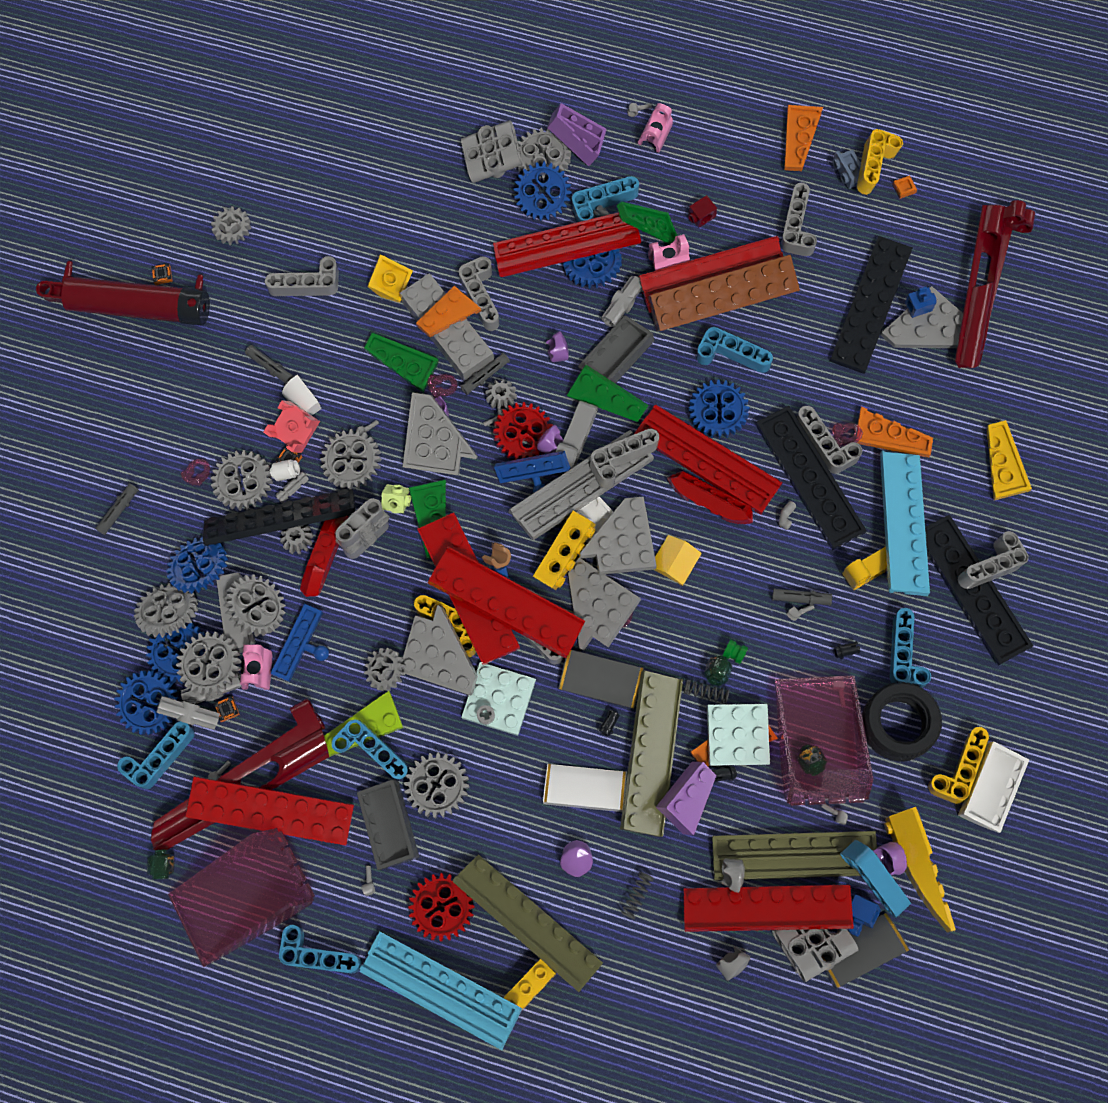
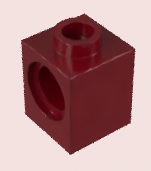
(702, 211)

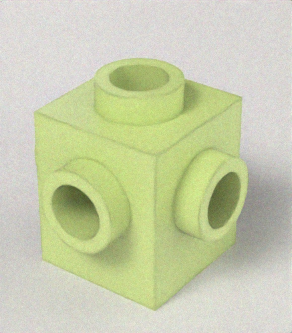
(395, 498)

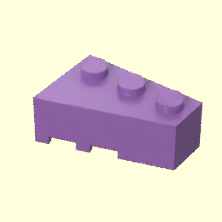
(577, 133)
(688, 797)

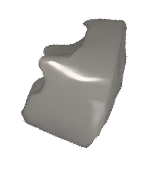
(733, 873)
(733, 963)

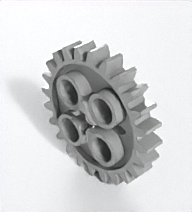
(555, 148)
(352, 443)
(224, 484)
(165, 610)
(265, 620)
(225, 665)
(420, 775)

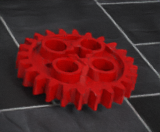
(514, 445)
(450, 924)

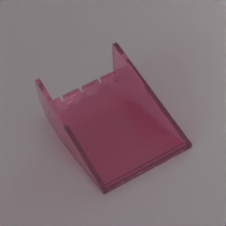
(827, 716)
(241, 895)

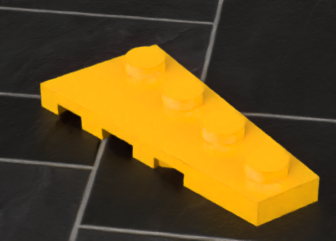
(1005, 463)

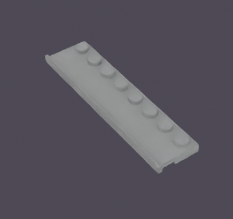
(569, 493)

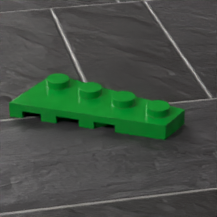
(648, 220)
(403, 360)
(607, 395)
(428, 504)

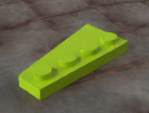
(378, 716)

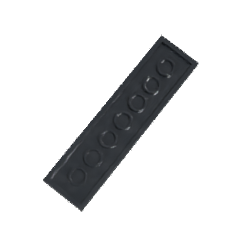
(871, 305)
(811, 477)
(278, 517)
(981, 603)

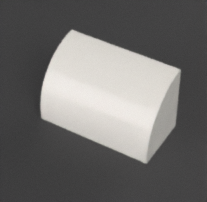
(300, 395)

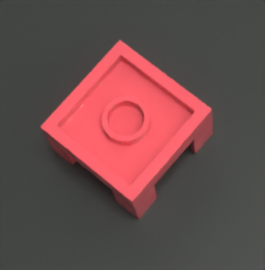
(293, 427)

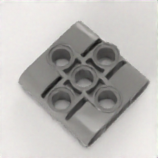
(491, 148)
(362, 528)
(810, 963)

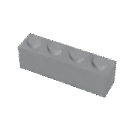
(238, 638)

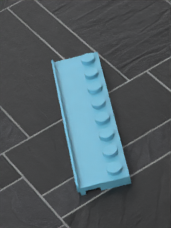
(904, 524)
(441, 990)

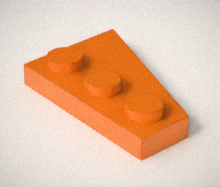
(448, 310)

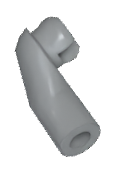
(785, 512)

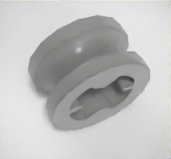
(481, 719)

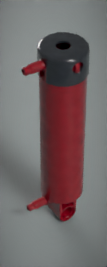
(129, 299)

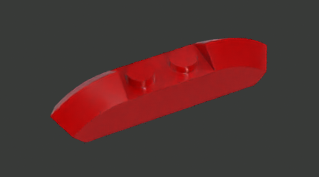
(715, 500)
(321, 558)

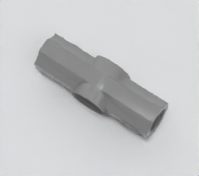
(622, 301)
(195, 698)
(188, 712)

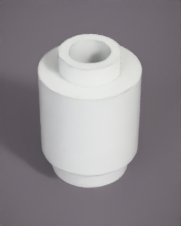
(285, 470)

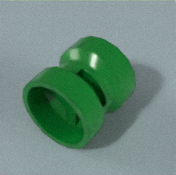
(735, 651)

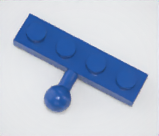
(532, 468)
(298, 643)

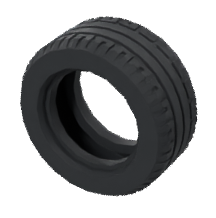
(921, 702)

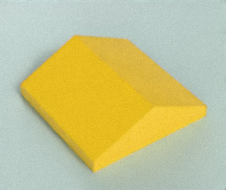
(389, 279)
(676, 559)

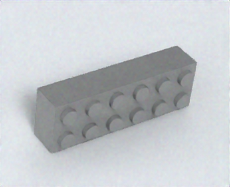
(460, 342)

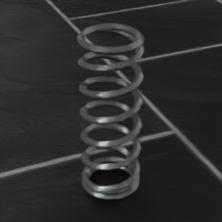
(686, 691)
(644, 877)

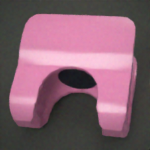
(657, 127)
(669, 255)
(256, 667)

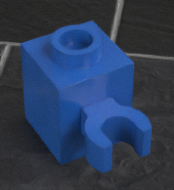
(920, 302)
(864, 913)

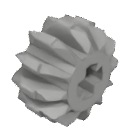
(494, 397)
(299, 543)

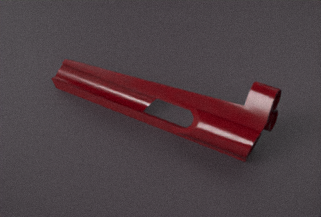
(992, 238)
(293, 751)

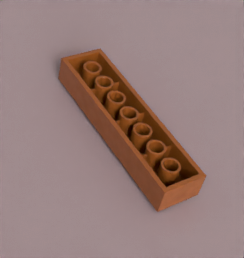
(723, 293)

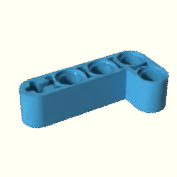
(630, 191)
(735, 353)
(906, 648)
(374, 751)
(158, 752)
(876, 876)
(320, 955)

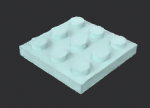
(505, 693)
(738, 734)

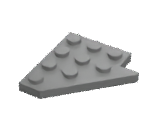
(930, 330)
(433, 439)
(623, 540)
(600, 603)
(438, 654)

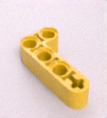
(877, 146)
(863, 571)
(451, 613)
(964, 763)

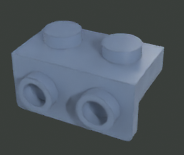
(848, 167)

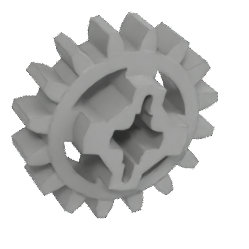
(230, 225)
(378, 667)

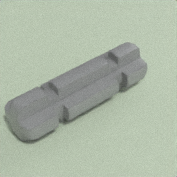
(292, 487)

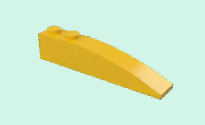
(909, 832)

